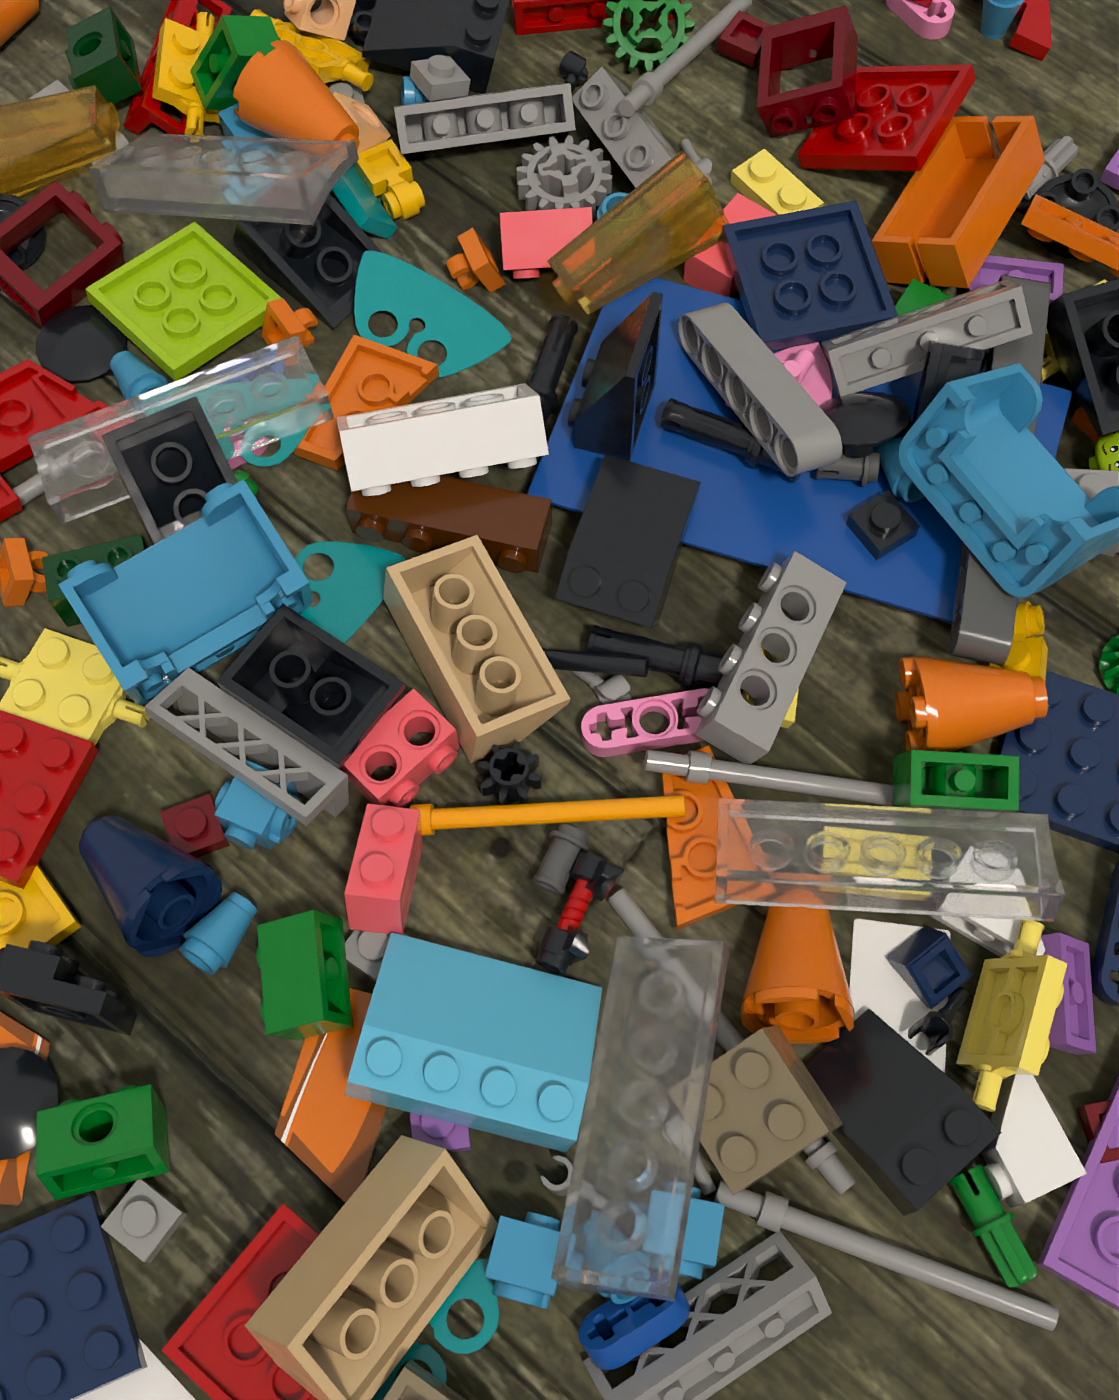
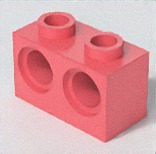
(390, 746)

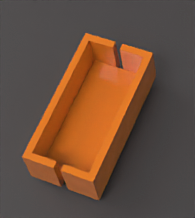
(959, 201)

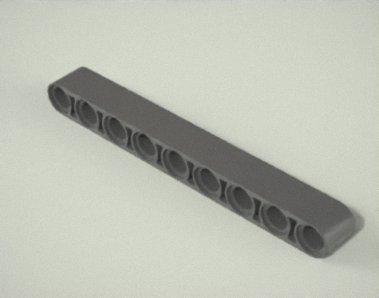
(982, 608)

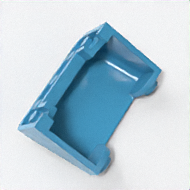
(1002, 485)
(189, 594)

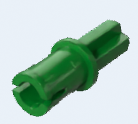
(994, 1228)

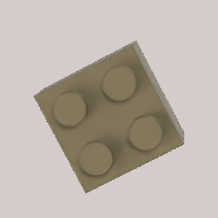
(761, 1109)

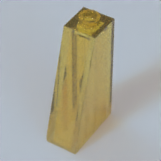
(53, 137)
(641, 236)

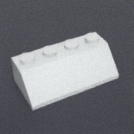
(443, 438)

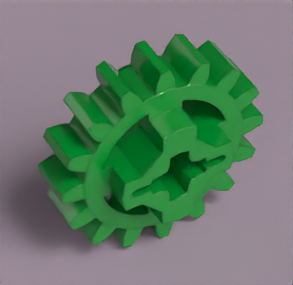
(657, 39)

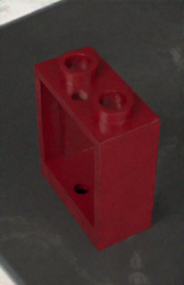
(801, 43)
(71, 287)

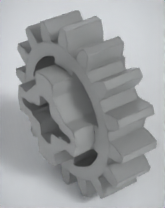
(563, 176)

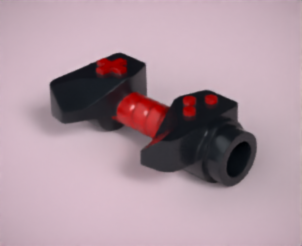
(567, 943)

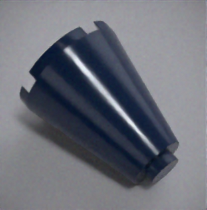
(147, 884)

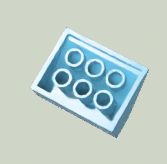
(477, 1043)

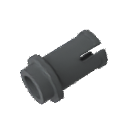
(852, 469)
(560, 858)

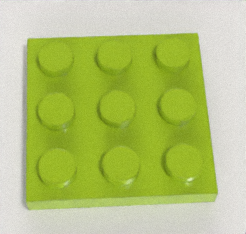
(183, 300)

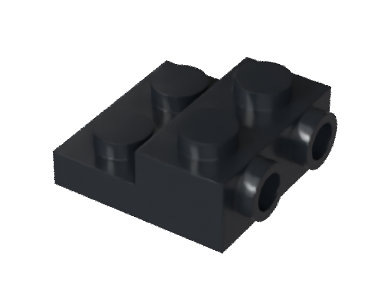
(53, 986)

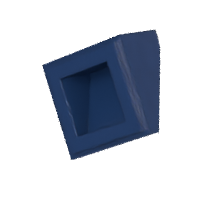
(930, 965)

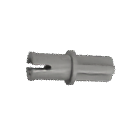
(1056, 159)

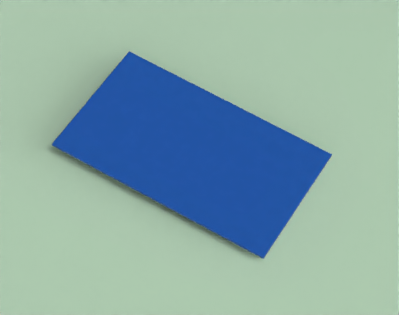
(758, 511)

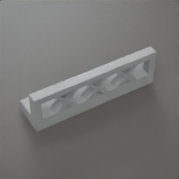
(901, 343)
(252, 737)
(729, 1343)

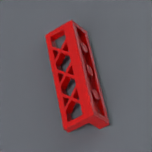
(561, 15)
(147, 109)

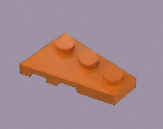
(364, 381)
(694, 847)

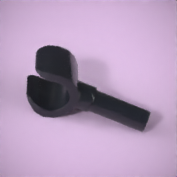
(574, 69)
(938, 1024)

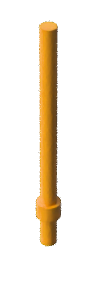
(549, 812)

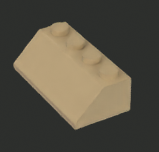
(473, 646)
(375, 1274)

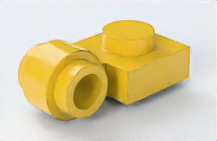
(388, 171)
(1027, 651)

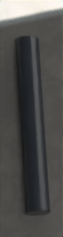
(598, 662)

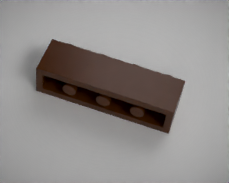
(430, 517)

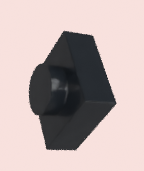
(882, 525)

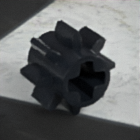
(500, 765)

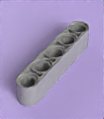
(760, 389)

